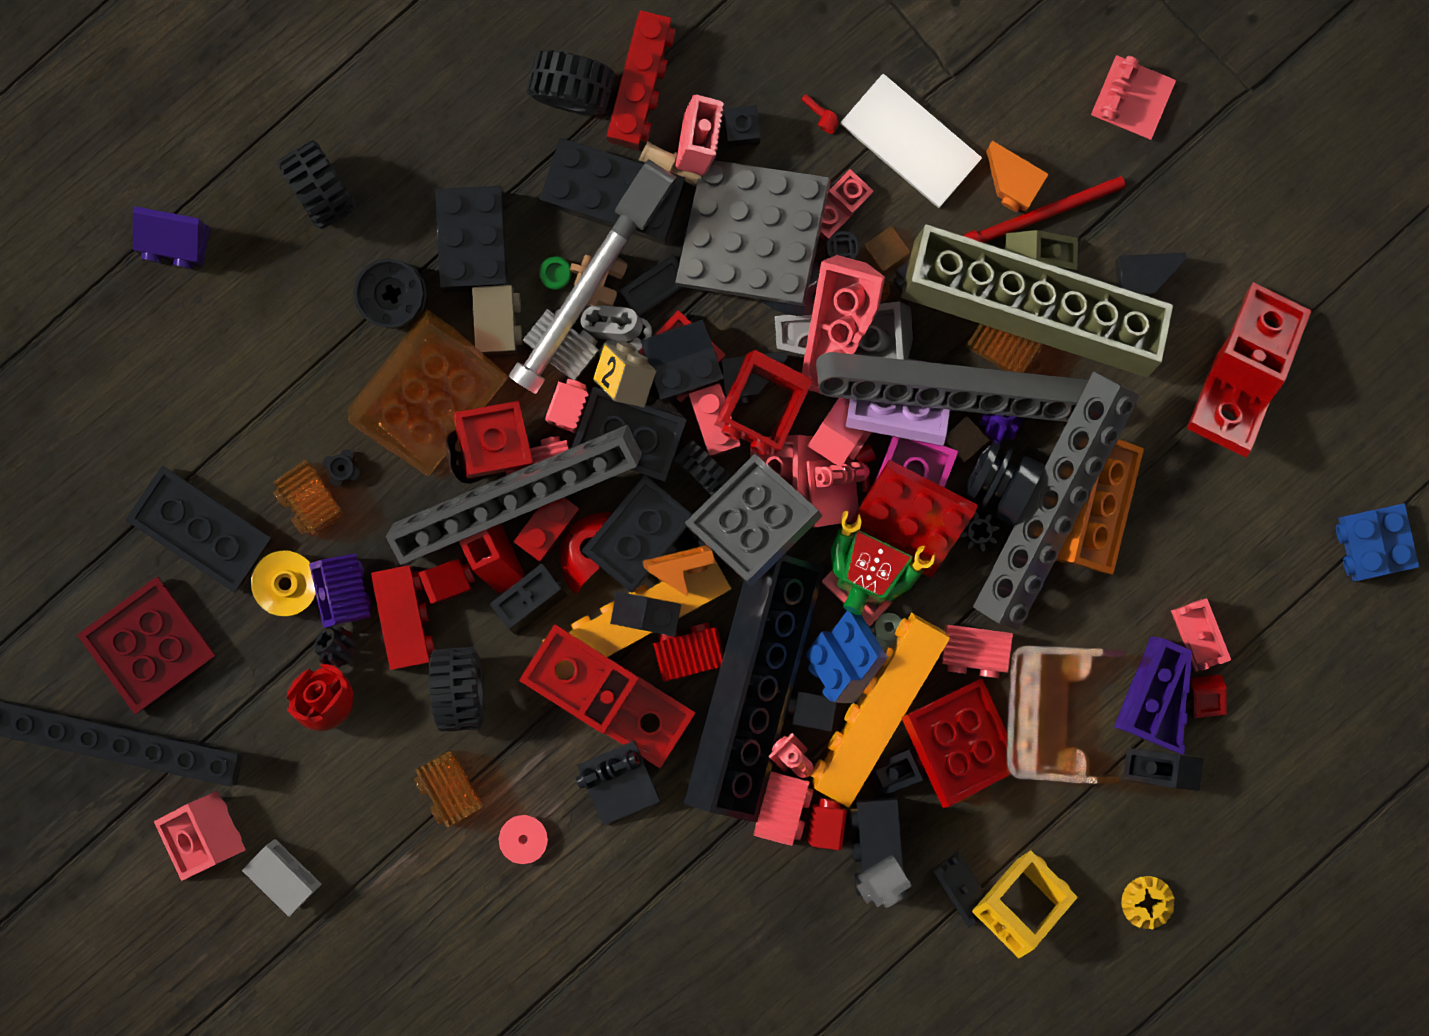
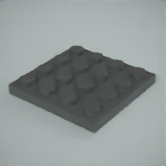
(753, 232)

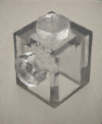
(883, 883)

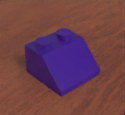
(169, 237)

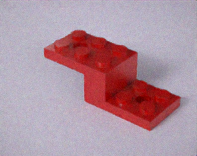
(1249, 369)
(606, 695)

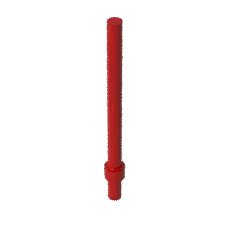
(1047, 211)

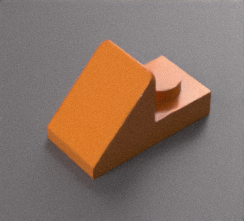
(671, 566)

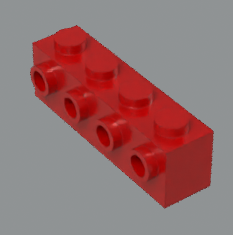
(639, 80)

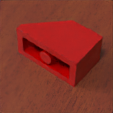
(447, 581)

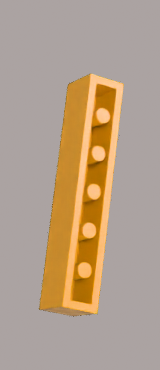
(611, 638)
(879, 710)

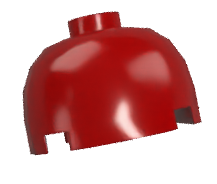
(321, 698)

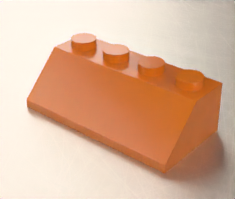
(1102, 520)

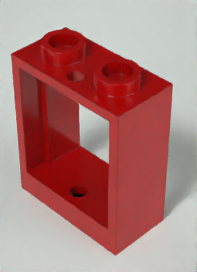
(780, 375)

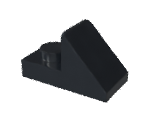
(645, 613)

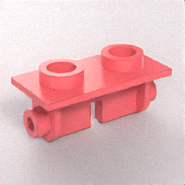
(790, 754)

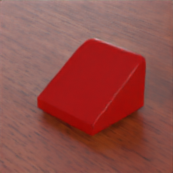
(1208, 696)

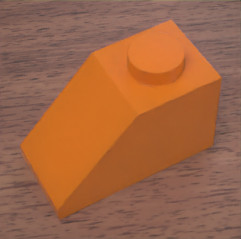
(1014, 177)

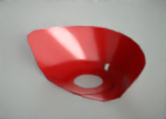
(574, 565)

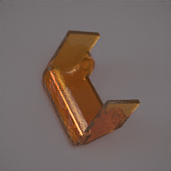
(1040, 713)

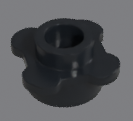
(349, 472)

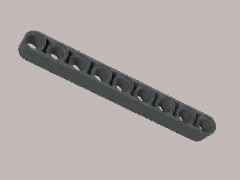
(948, 386)

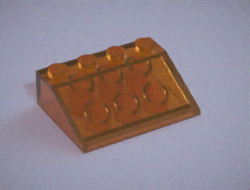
(419, 389)

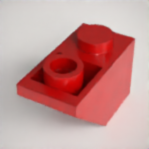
(493, 558)

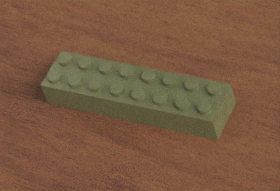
(1037, 301)

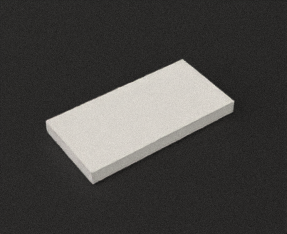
(910, 140)

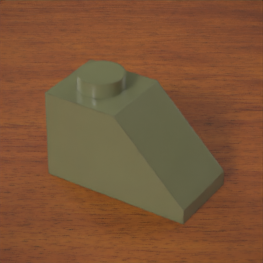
(1045, 247)

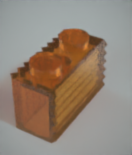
(1004, 349)
(308, 499)
(448, 789)

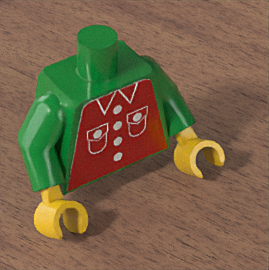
(871, 567)

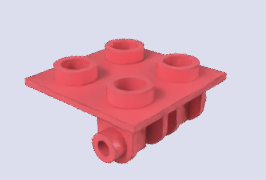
(1133, 97)
(835, 488)

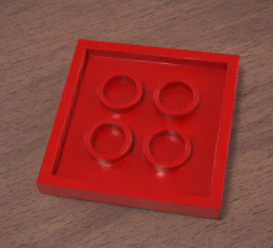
(914, 513)
(960, 742)

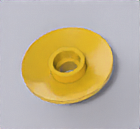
(266, 583)

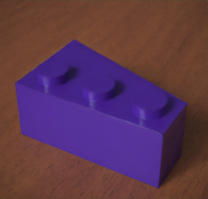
(1158, 696)

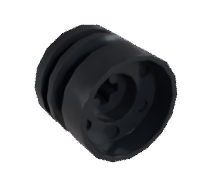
(374, 285)
(1003, 482)

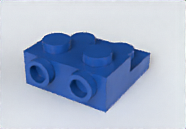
(1377, 542)
(846, 658)

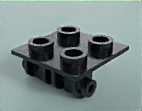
(618, 782)

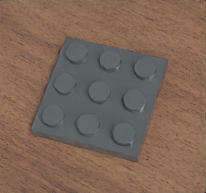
(753, 519)

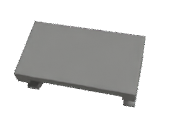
(281, 877)

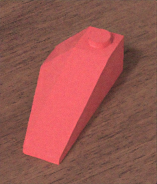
(842, 310)

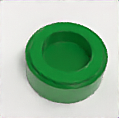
(555, 273)

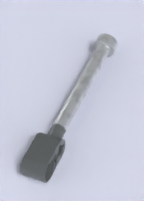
(635, 210)

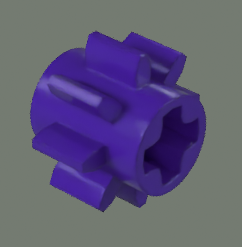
(1000, 426)

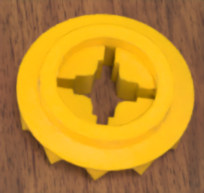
(1135, 893)

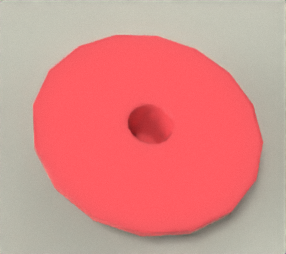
(523, 839)

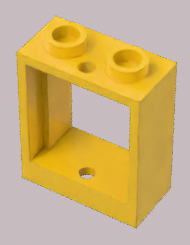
(1006, 923)

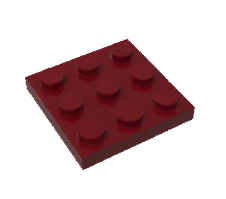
(146, 645)

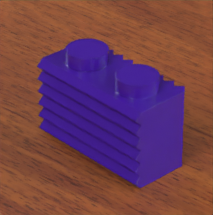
(340, 590)

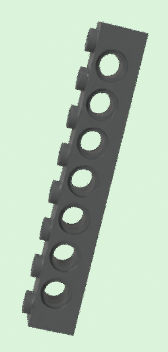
(514, 494)
(1056, 501)

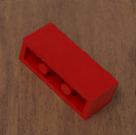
(402, 617)

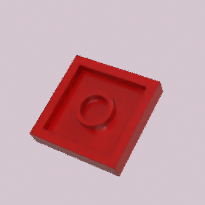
(492, 439)

